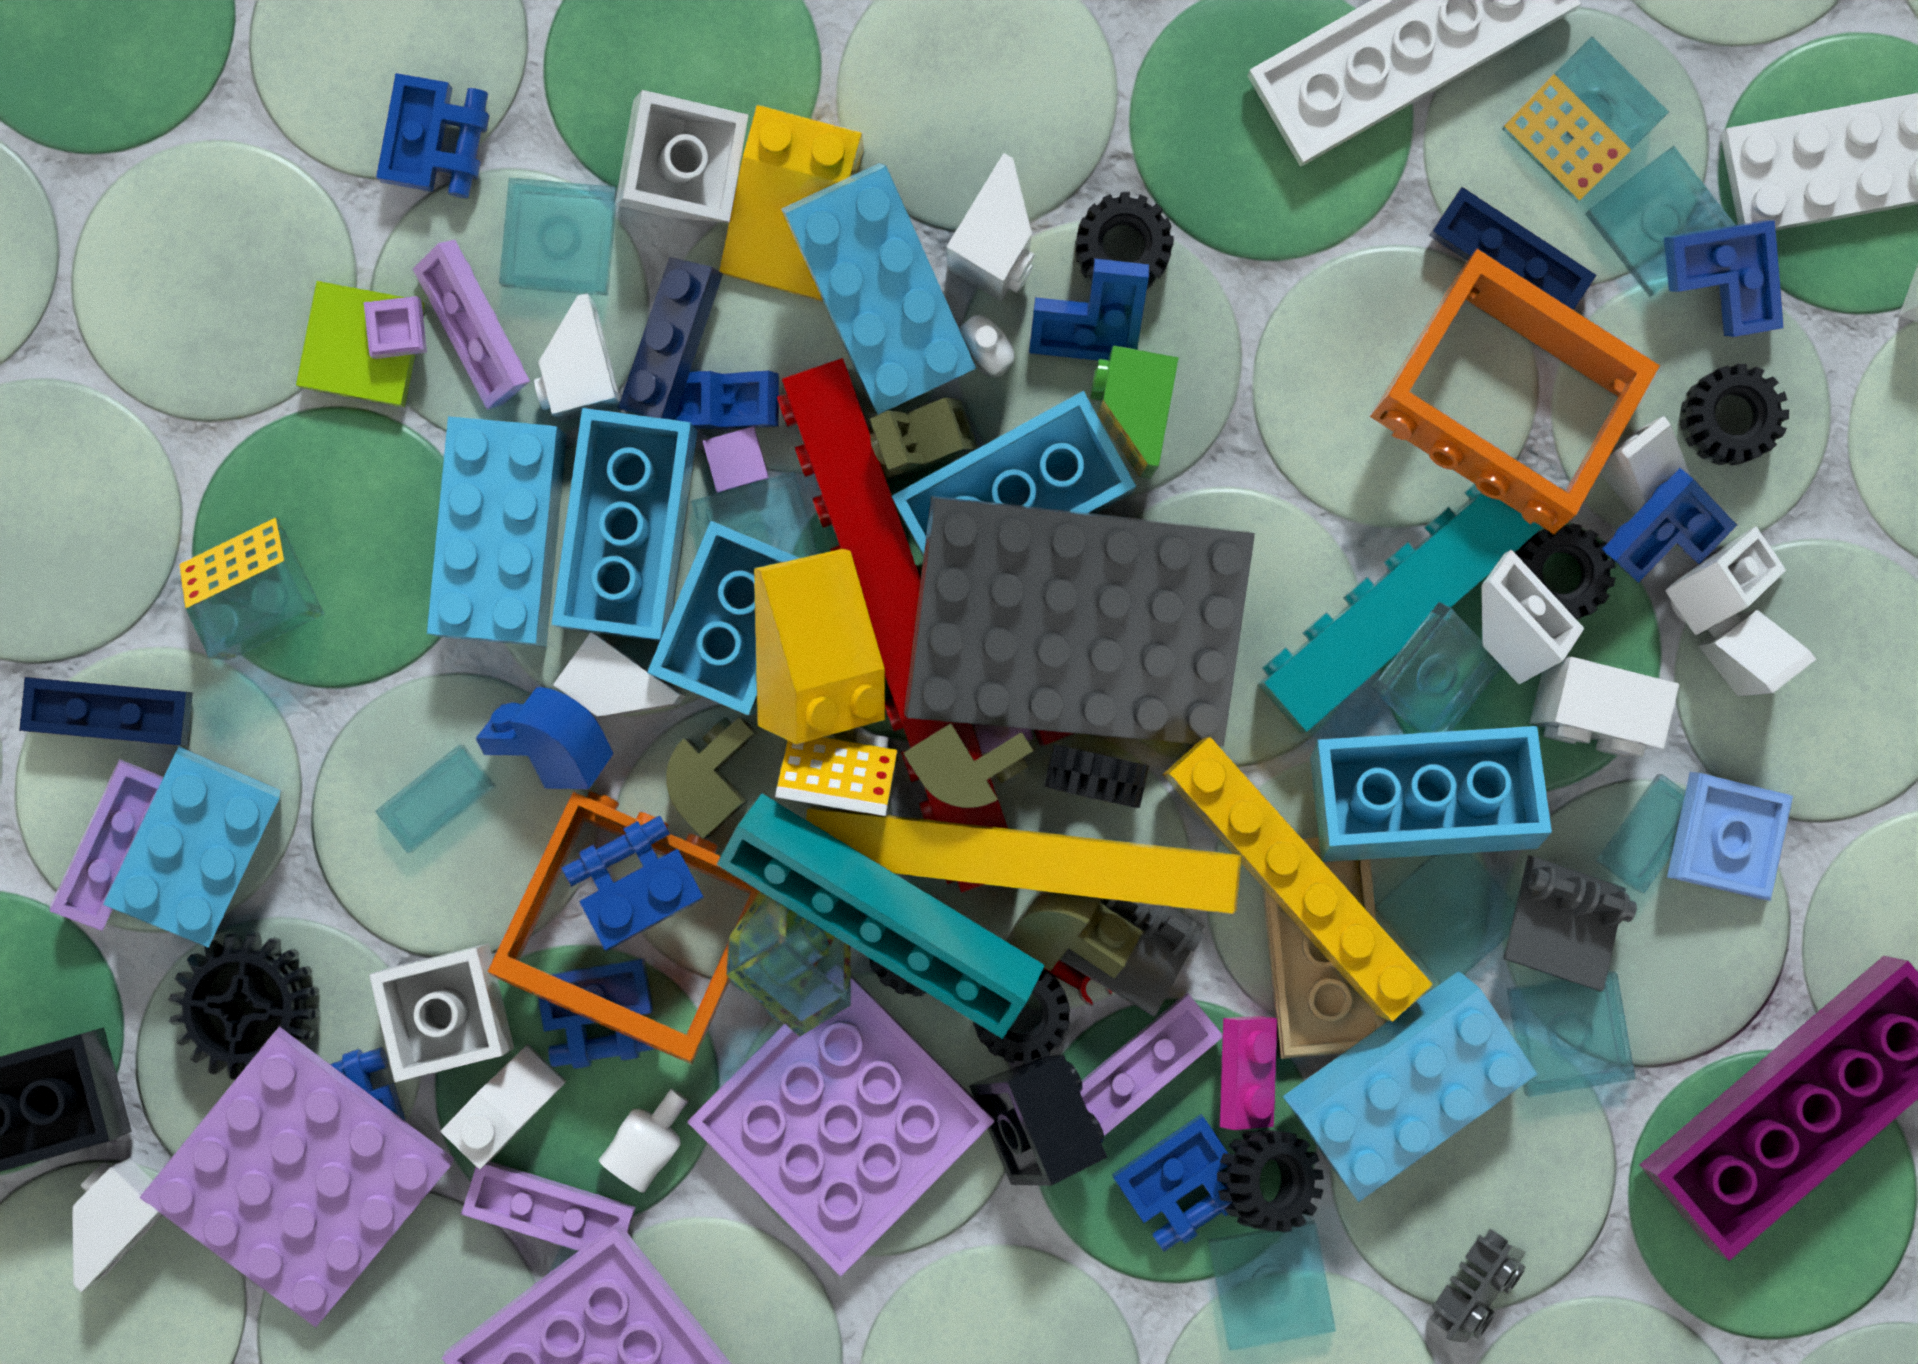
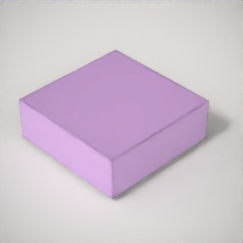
(395, 327)
(735, 459)

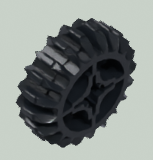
(249, 982)

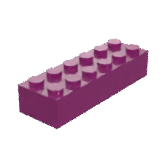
(1796, 1112)

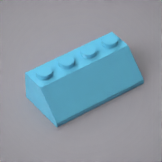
(1047, 463)

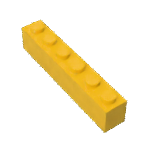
(1297, 879)

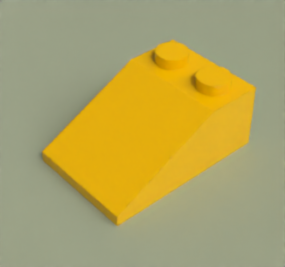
(780, 165)
(815, 649)

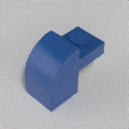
(556, 736)

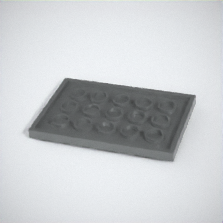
(1077, 622)

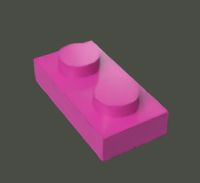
(1248, 1072)

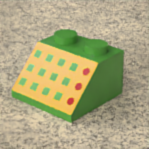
(1135, 403)

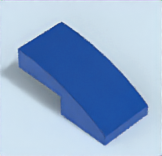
(730, 400)

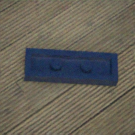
(1475, 225)
(670, 339)
(106, 711)

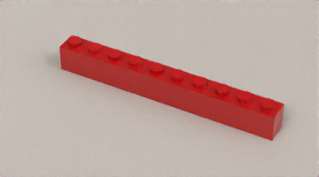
(868, 525)

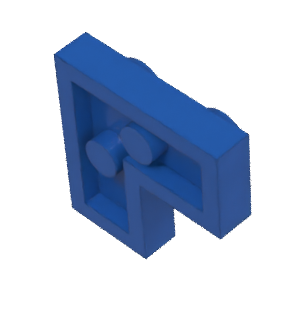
(1742, 264)
(1093, 327)
(1674, 515)

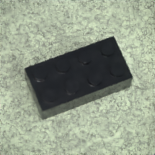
(59, 1099)

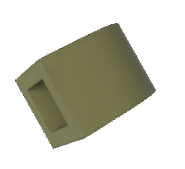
(921, 437)
(955, 777)
(694, 778)
(1076, 922)

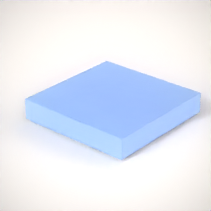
(1730, 836)

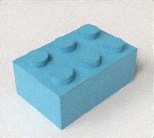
(712, 626)
(193, 847)

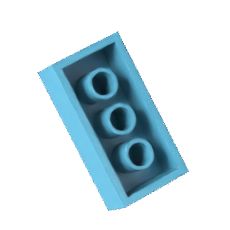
(879, 288)
(624, 524)
(497, 531)
(1429, 794)
(1410, 1085)

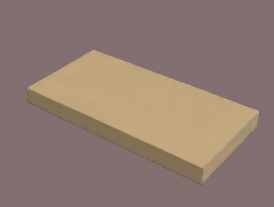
(1311, 998)

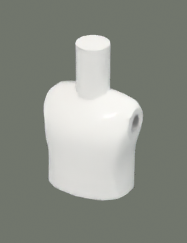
(987, 346)
(644, 1143)

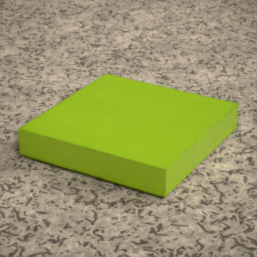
(337, 350)

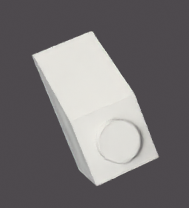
(577, 365)
(1643, 463)
(1725, 582)
(1524, 621)
(1754, 653)
(613, 682)
(503, 1106)
(109, 1220)

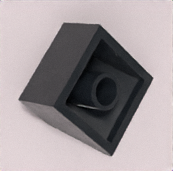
(1040, 1121)

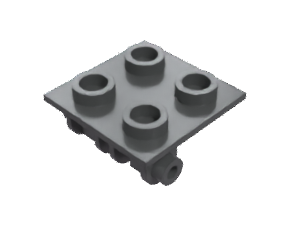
(1566, 923)
(1156, 958)
(1474, 1315)

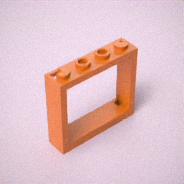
(1552, 328)
(697, 854)

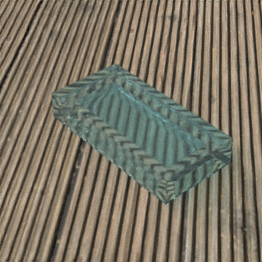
(435, 798)
(1646, 835)

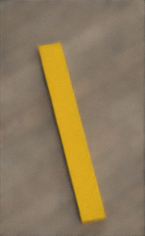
(1039, 860)

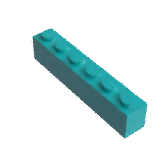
(1386, 614)
(881, 915)

